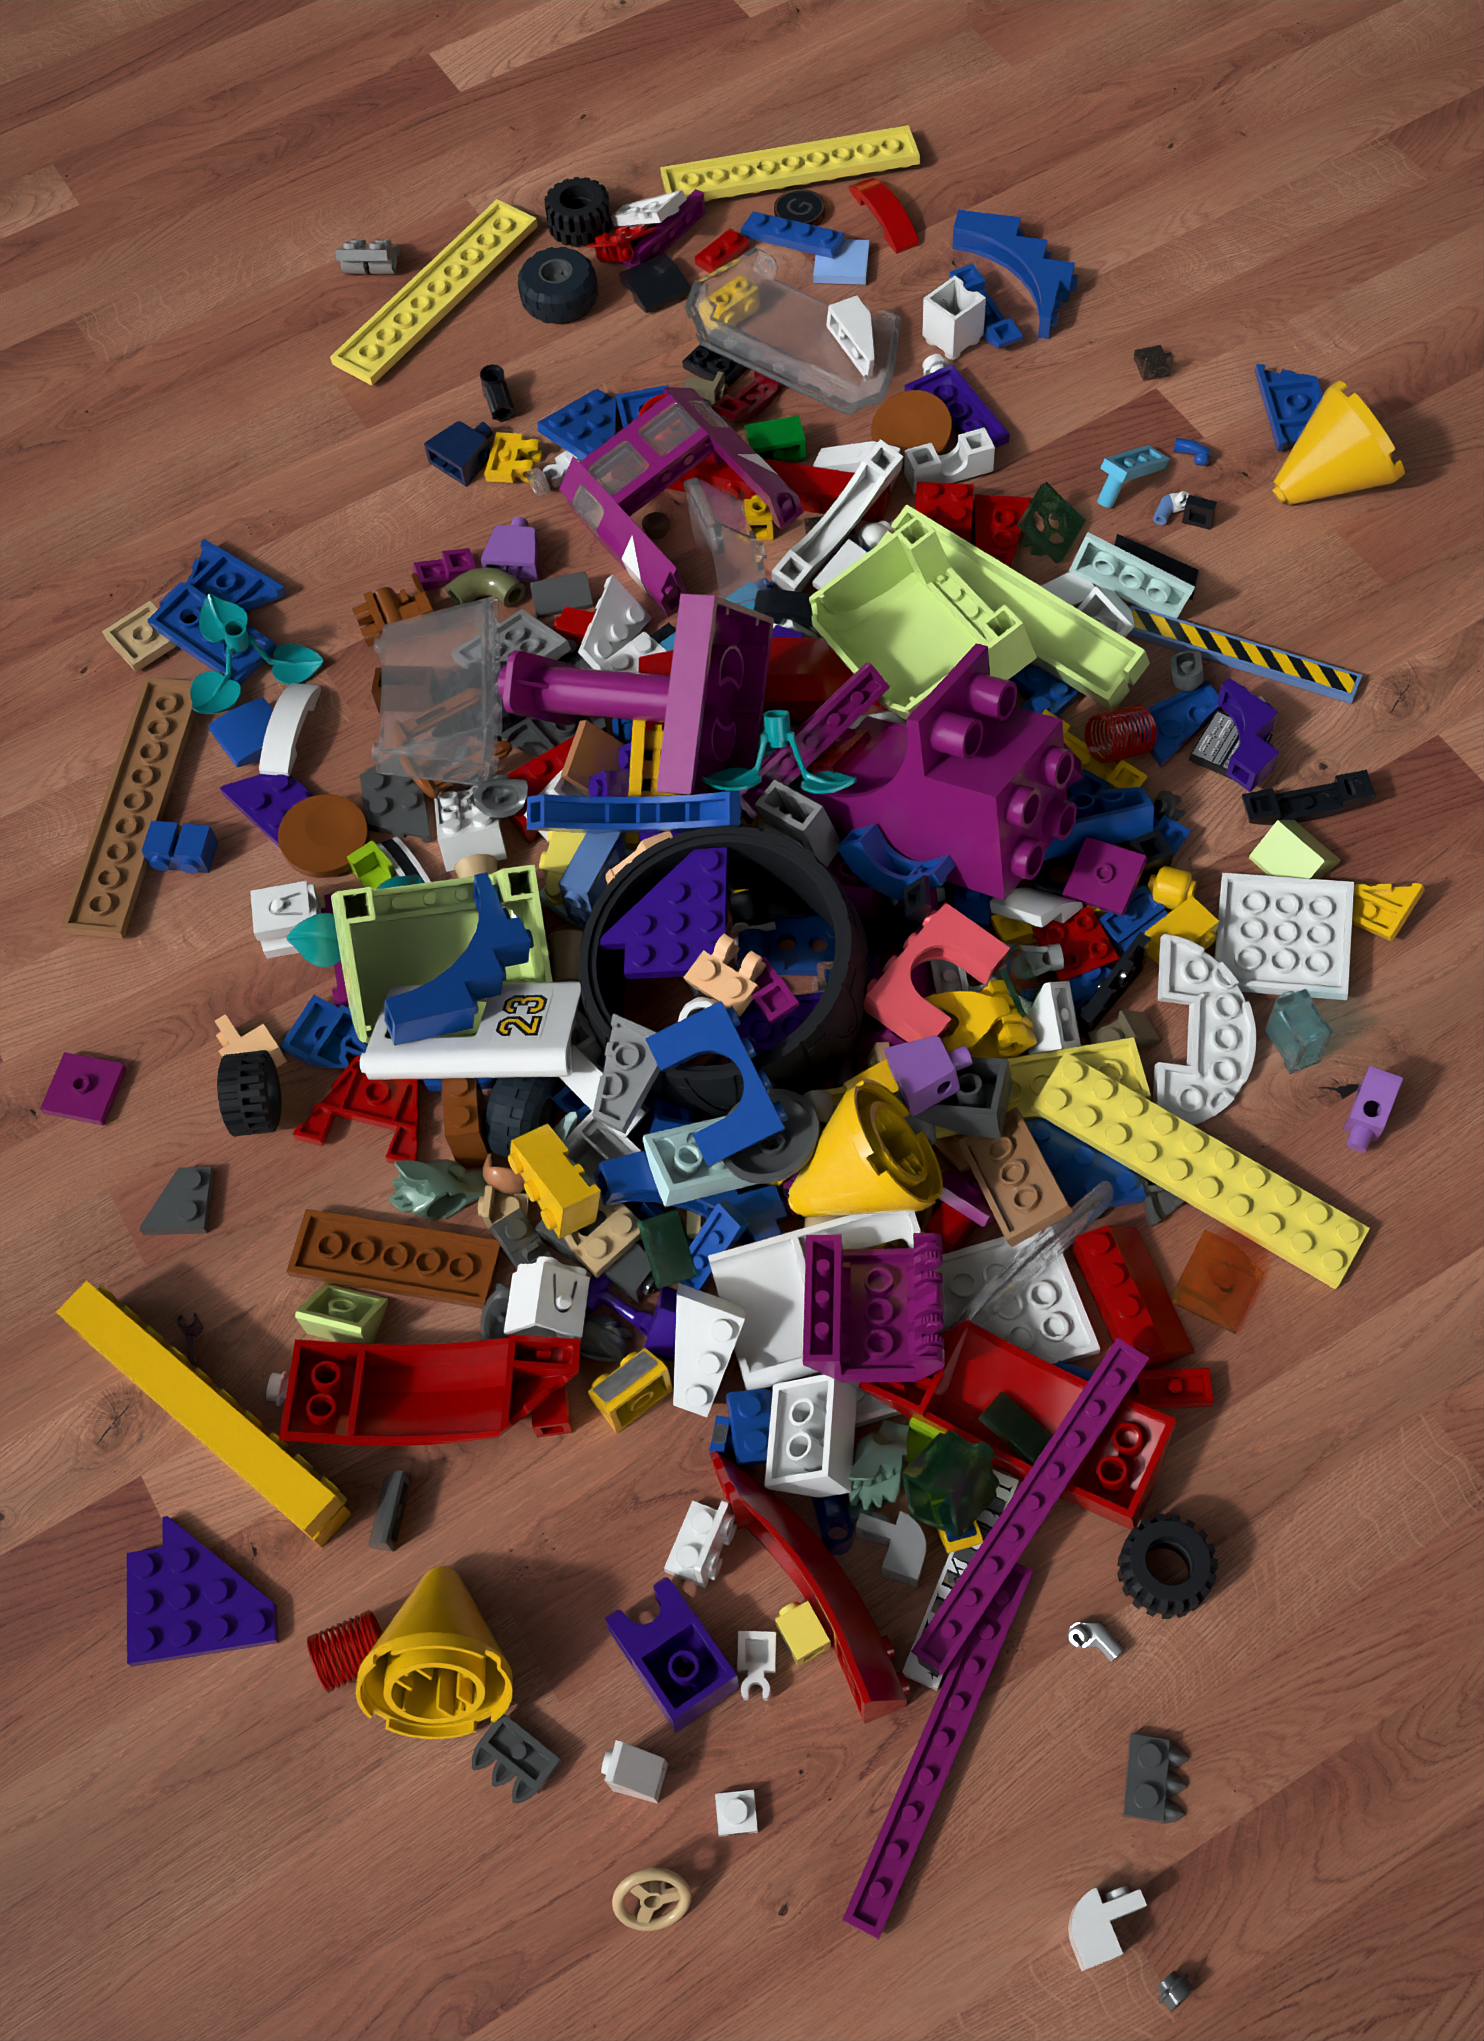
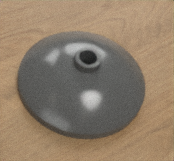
(796, 1143)

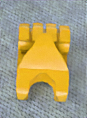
(985, 1022)

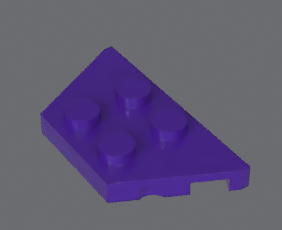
(266, 799)

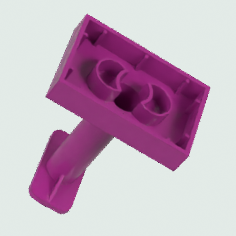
(707, 702)

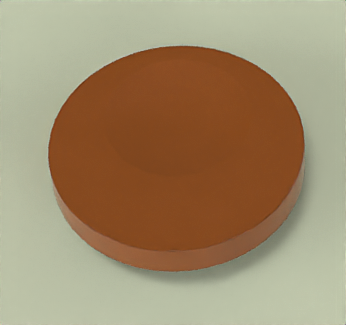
(912, 421)
(321, 834)

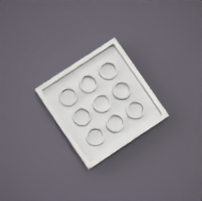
(1286, 934)

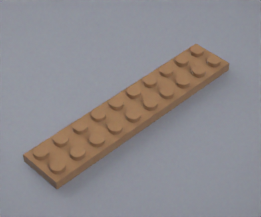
(134, 797)

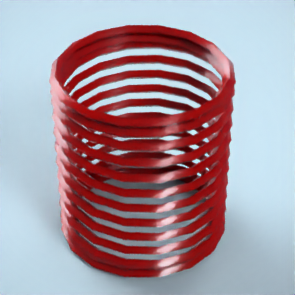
(1125, 712)
(317, 1646)

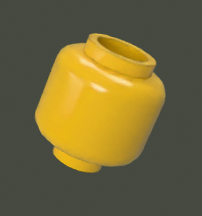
(1172, 886)

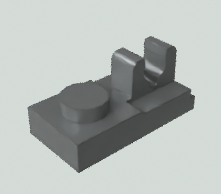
(519, 1239)

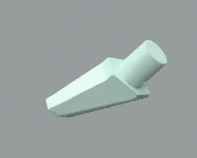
(566, 1126)

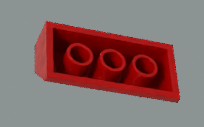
(1130, 1293)

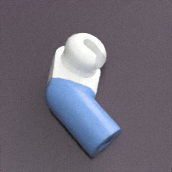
(1170, 504)

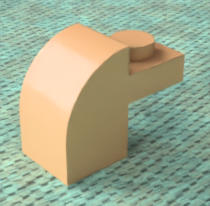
(255, 1040)

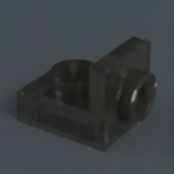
(1153, 362)

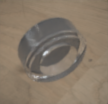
(538, 482)

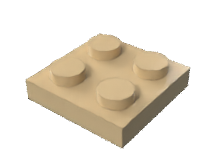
(137, 639)

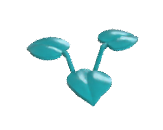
(228, 622)
(777, 736)
(317, 935)

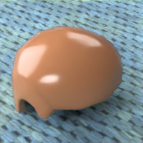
(501, 1176)

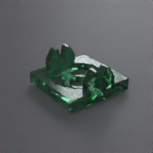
(1060, 511)

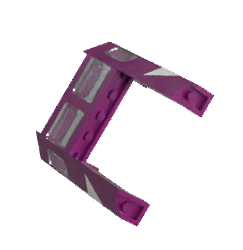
(648, 460)

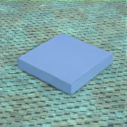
(846, 267)

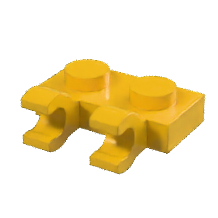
(505, 456)

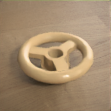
(651, 1889)

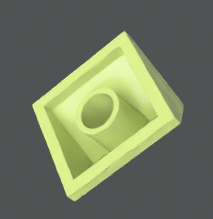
(1293, 853)
(342, 1314)

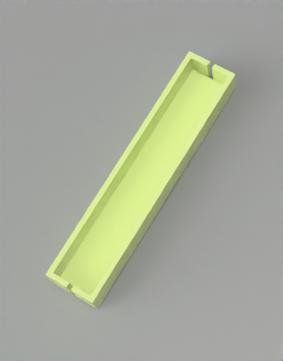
(1062, 636)

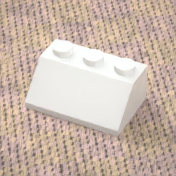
(811, 1437)

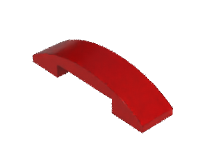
(888, 212)

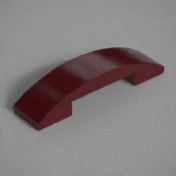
(750, 400)

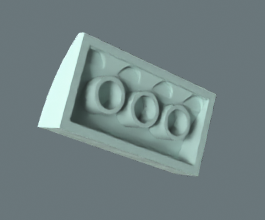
(1130, 577)
(681, 1169)

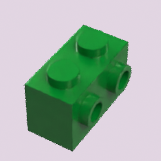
(778, 439)

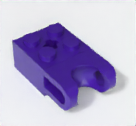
(664, 1648)

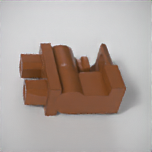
(387, 607)

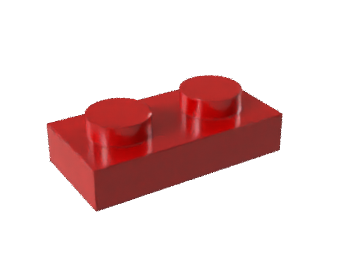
(722, 251)

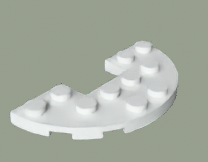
(1219, 1033)

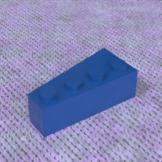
(1108, 817)

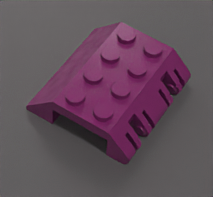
(873, 1310)

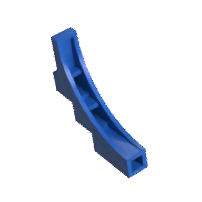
(1026, 257)
(632, 814)
(451, 998)
(631, 1180)

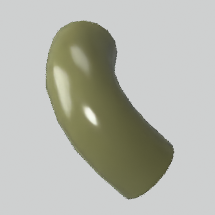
(486, 582)

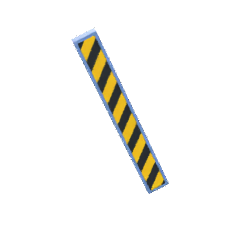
(1245, 655)

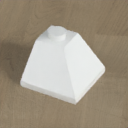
(1109, 610)

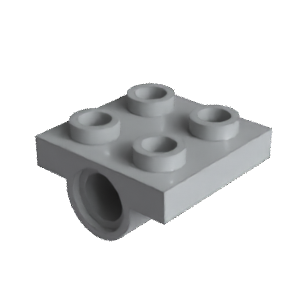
(376, 257)

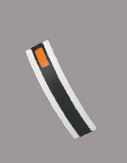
(402, 858)

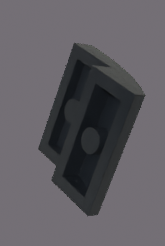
(655, 282)

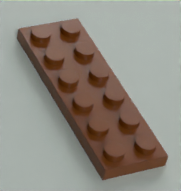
(395, 1258)

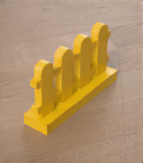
(643, 769)

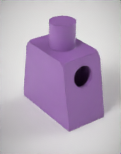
(514, 550)
(926, 1071)
(1371, 1108)

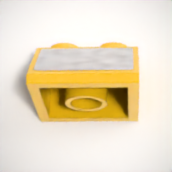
(631, 1389)

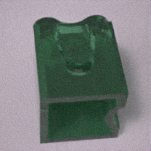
(950, 1483)

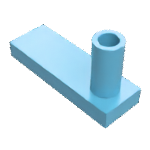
(1127, 467)

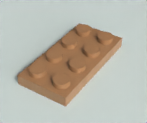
(1016, 1180)

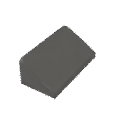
(555, 593)
(390, 1511)

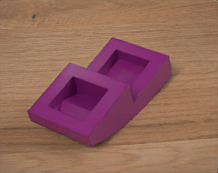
(440, 572)
(774, 996)

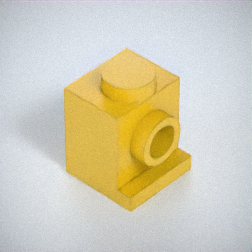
(758, 513)

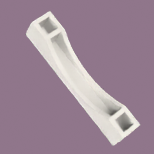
(859, 495)

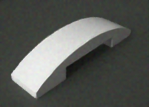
(285, 726)

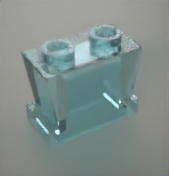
(1298, 1030)

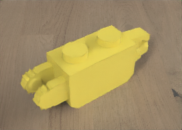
(556, 860)

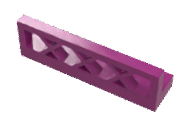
(668, 230)

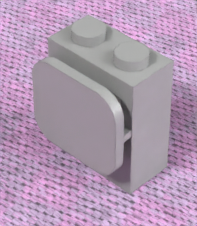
(798, 820)

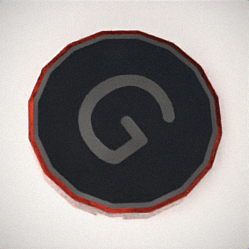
(800, 206)

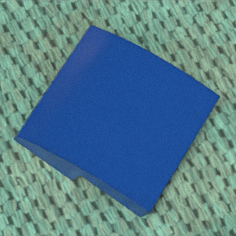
(243, 731)

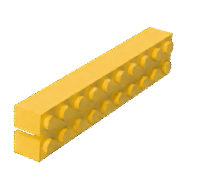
(207, 1412)

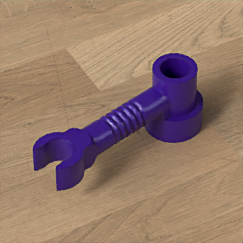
(599, 1294)

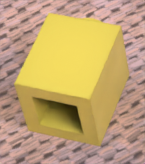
(802, 1632)

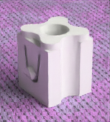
(956, 320)
(278, 911)
(547, 1300)

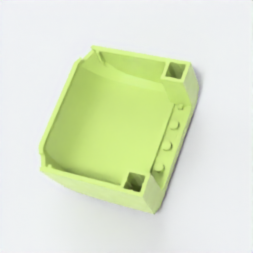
(913, 618)
(420, 932)

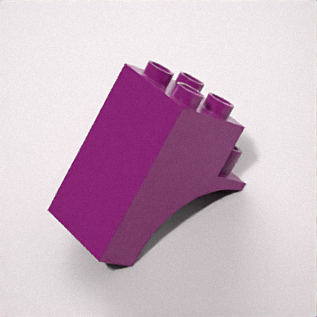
(963, 781)

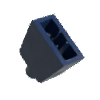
(460, 451)

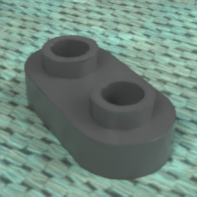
(1187, 670)

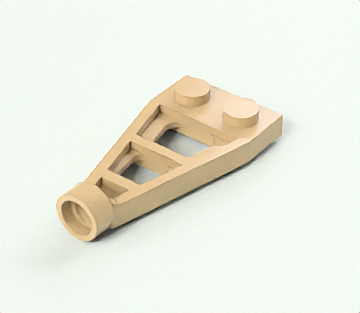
(608, 1240)

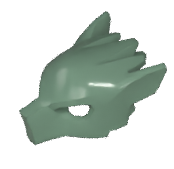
(425, 1184)
(877, 1468)

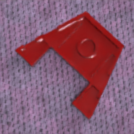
(374, 1102)

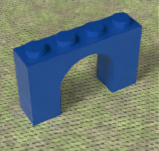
(716, 1032)

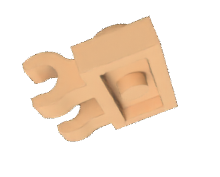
(722, 982)

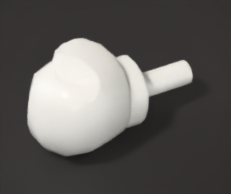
(873, 532)

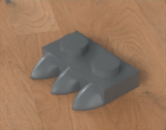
(517, 1756)
(1150, 1781)

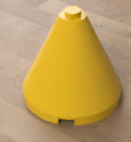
(1337, 452)
(868, 1160)
(436, 1665)

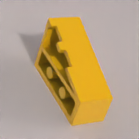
(554, 1181)

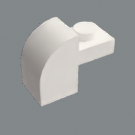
(1091, 1926)

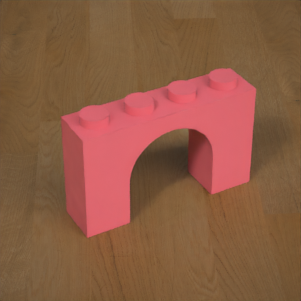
(945, 937)

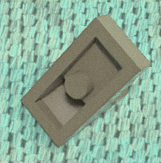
(1129, 1025)

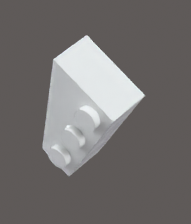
(703, 1345)

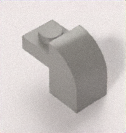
(904, 1542)

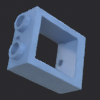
(585, 874)

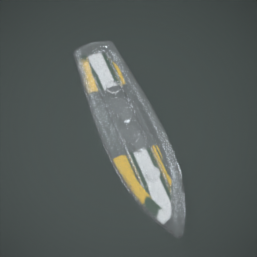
(1036, 1257)

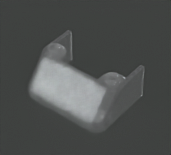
(722, 528)

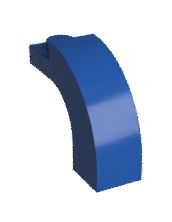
(885, 869)

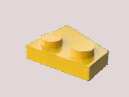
(1384, 907)

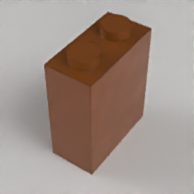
(464, 1120)

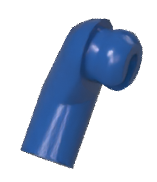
(1195, 448)

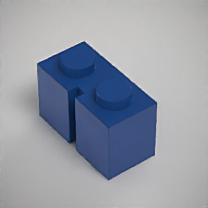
(189, 852)

